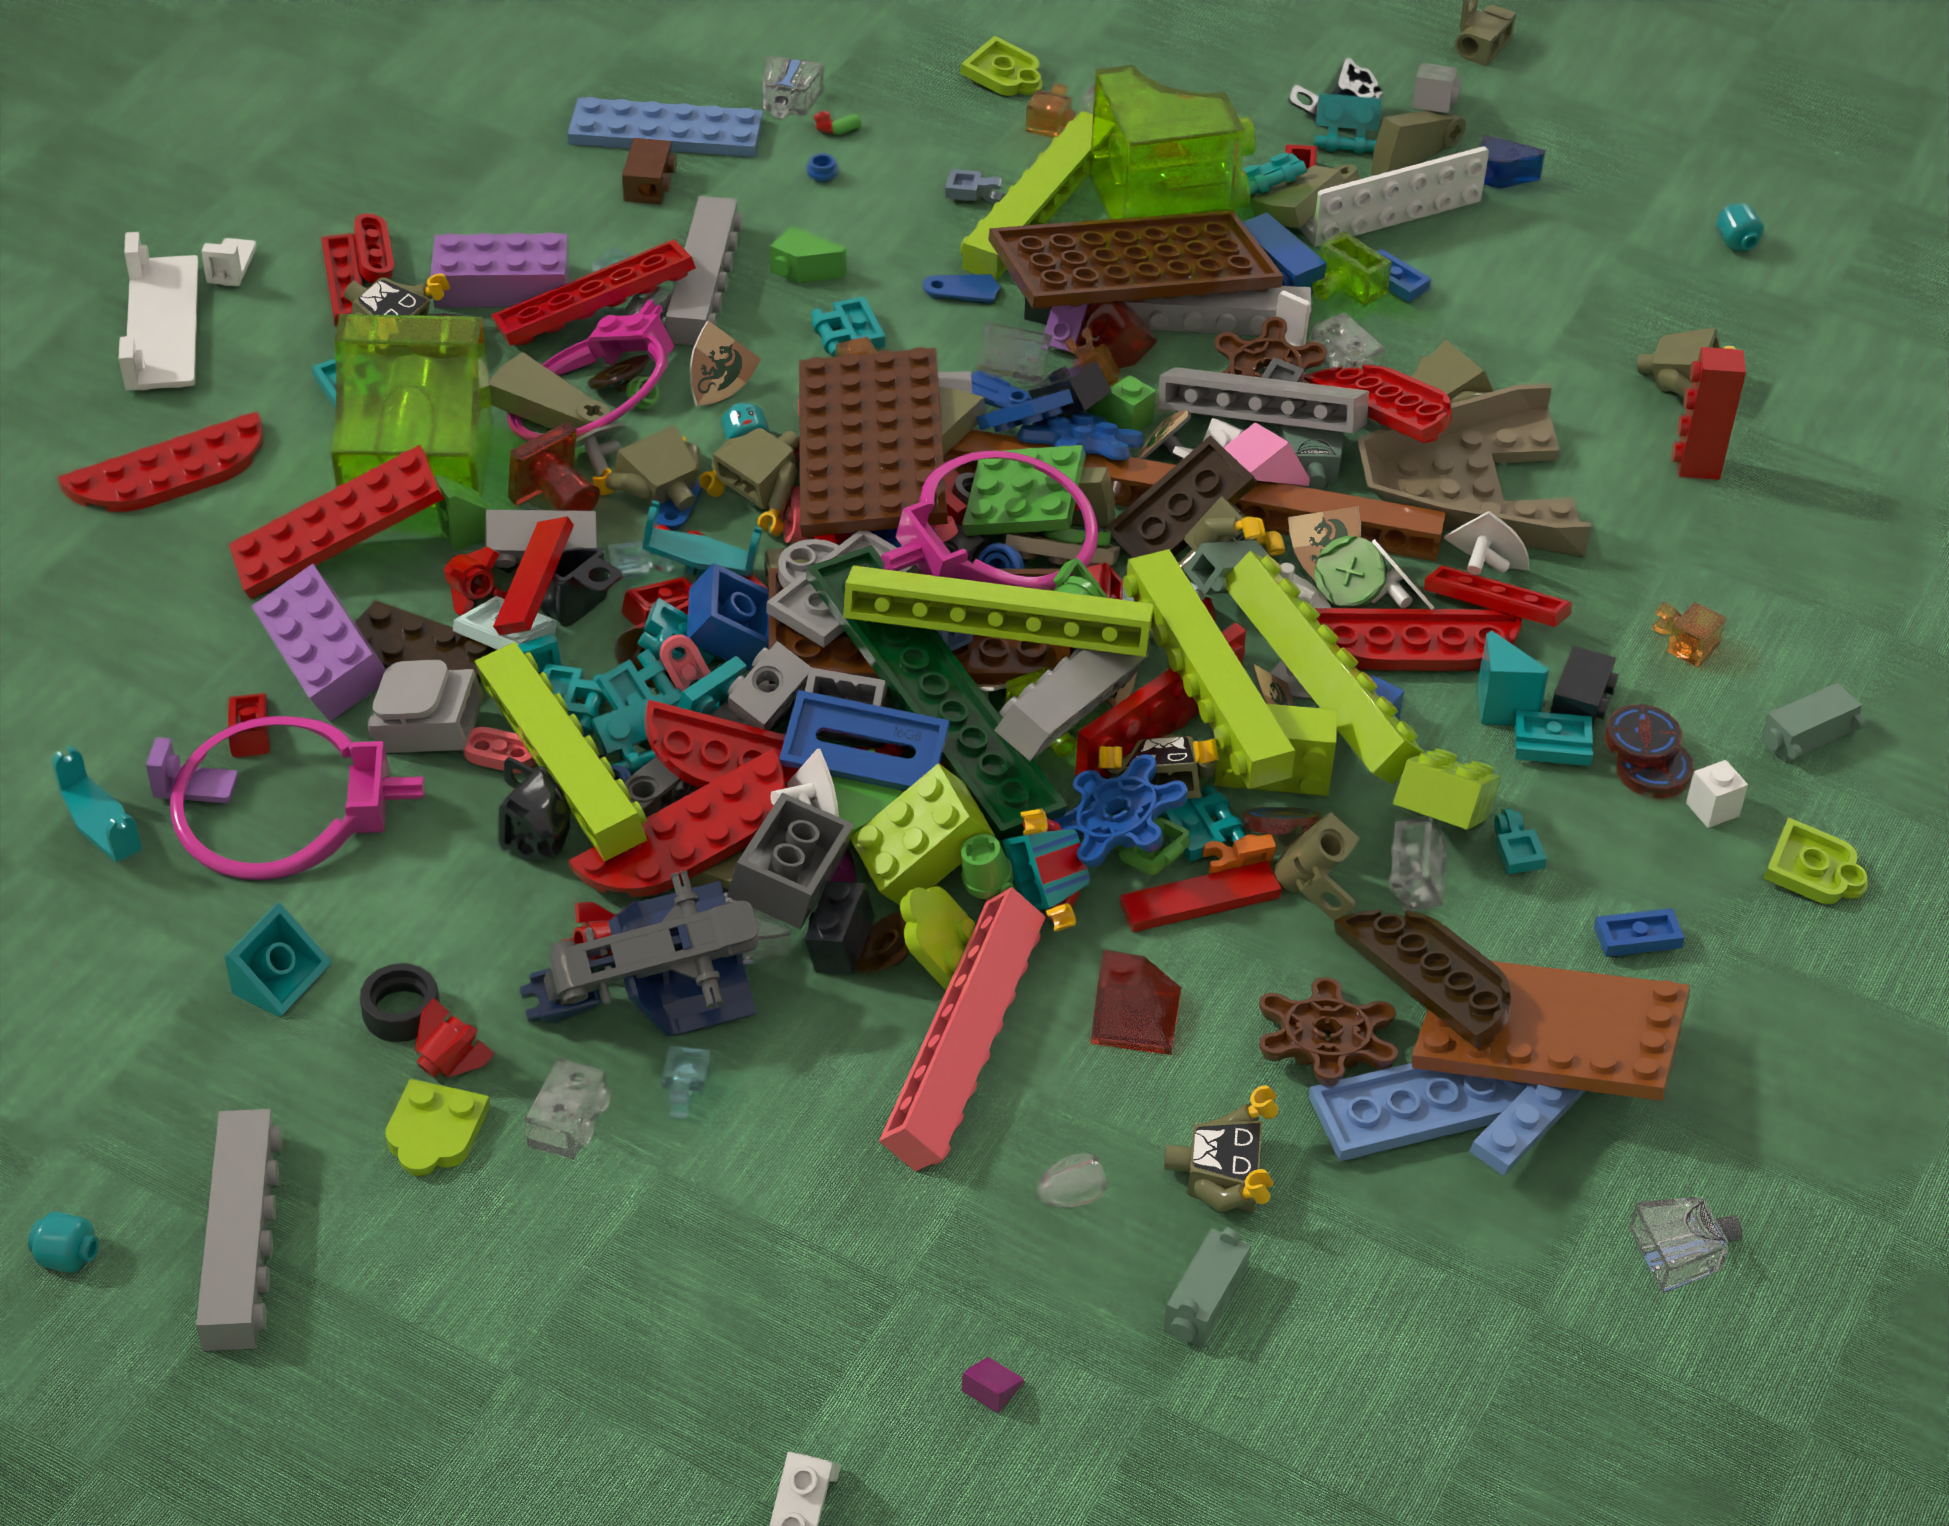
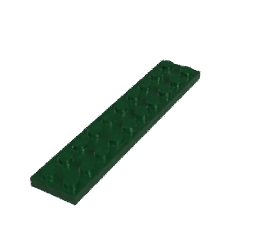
(933, 683)

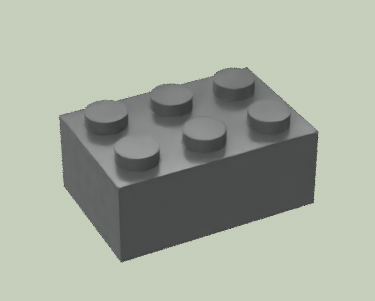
(790, 860)

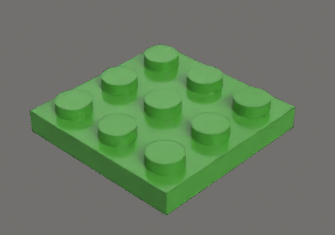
(1018, 498)

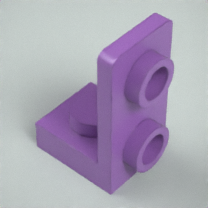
(1065, 323)
(204, 784)

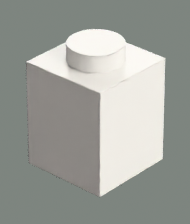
(1716, 793)

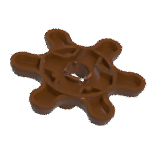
(1250, 356)
(1327, 1010)

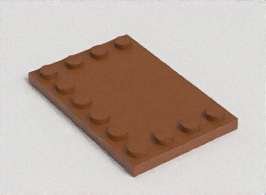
(1570, 1034)

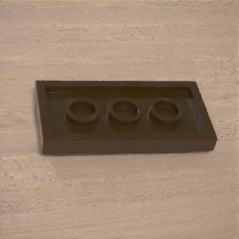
(1180, 500)
(410, 637)

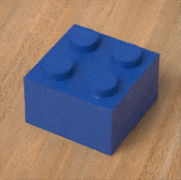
(728, 615)

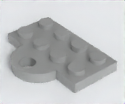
(798, 602)

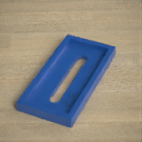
(827, 713)

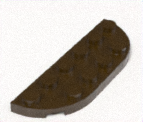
(1434, 969)

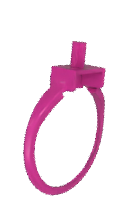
(609, 340)
(932, 557)
(365, 806)

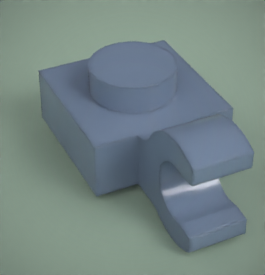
(967, 185)

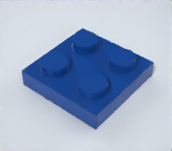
(1025, 412)

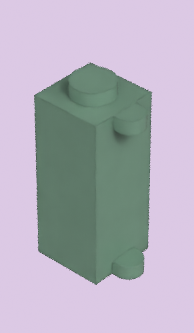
(1216, 560)
(1812, 722)
(1207, 1287)

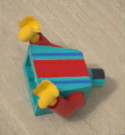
(1047, 867)

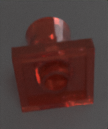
(548, 468)

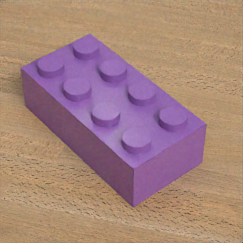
(499, 267)
(320, 642)

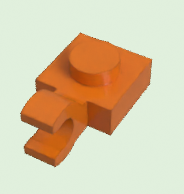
(1245, 851)

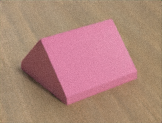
(1267, 456)

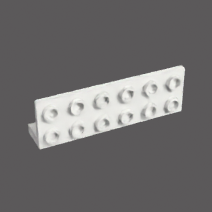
(1398, 196)
(160, 319)

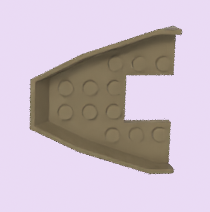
(1460, 471)

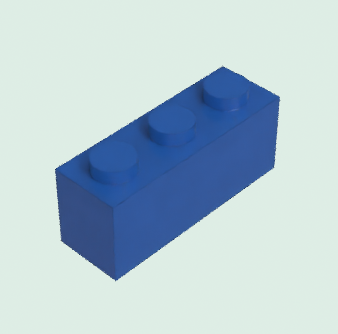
(1289, 254)

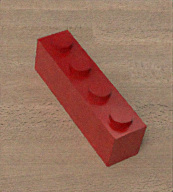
(1709, 413)

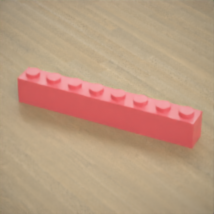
(963, 1031)

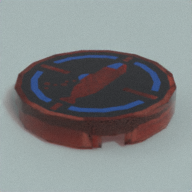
(1643, 735)
(1660, 780)
(1279, 819)

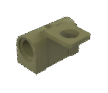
(1483, 32)
(1310, 859)

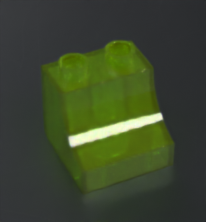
(1166, 148)
(411, 386)

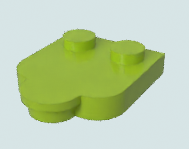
(1003, 68)
(1815, 865)
(935, 931)
(434, 1126)

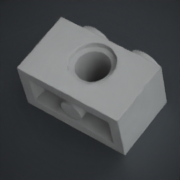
(766, 708)

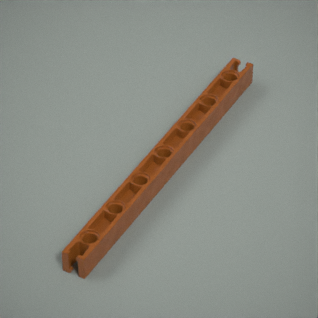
(1394, 526)

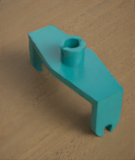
(698, 550)
(93, 809)

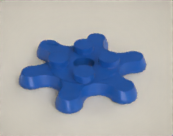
(1086, 430)
(1111, 796)

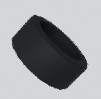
(390, 980)

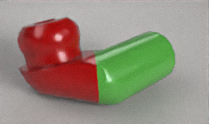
(836, 127)

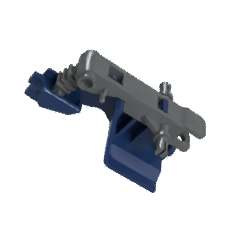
(672, 952)

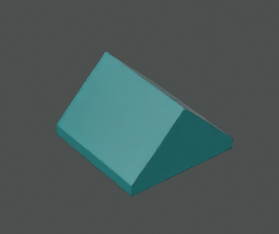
(1508, 682)
(274, 962)

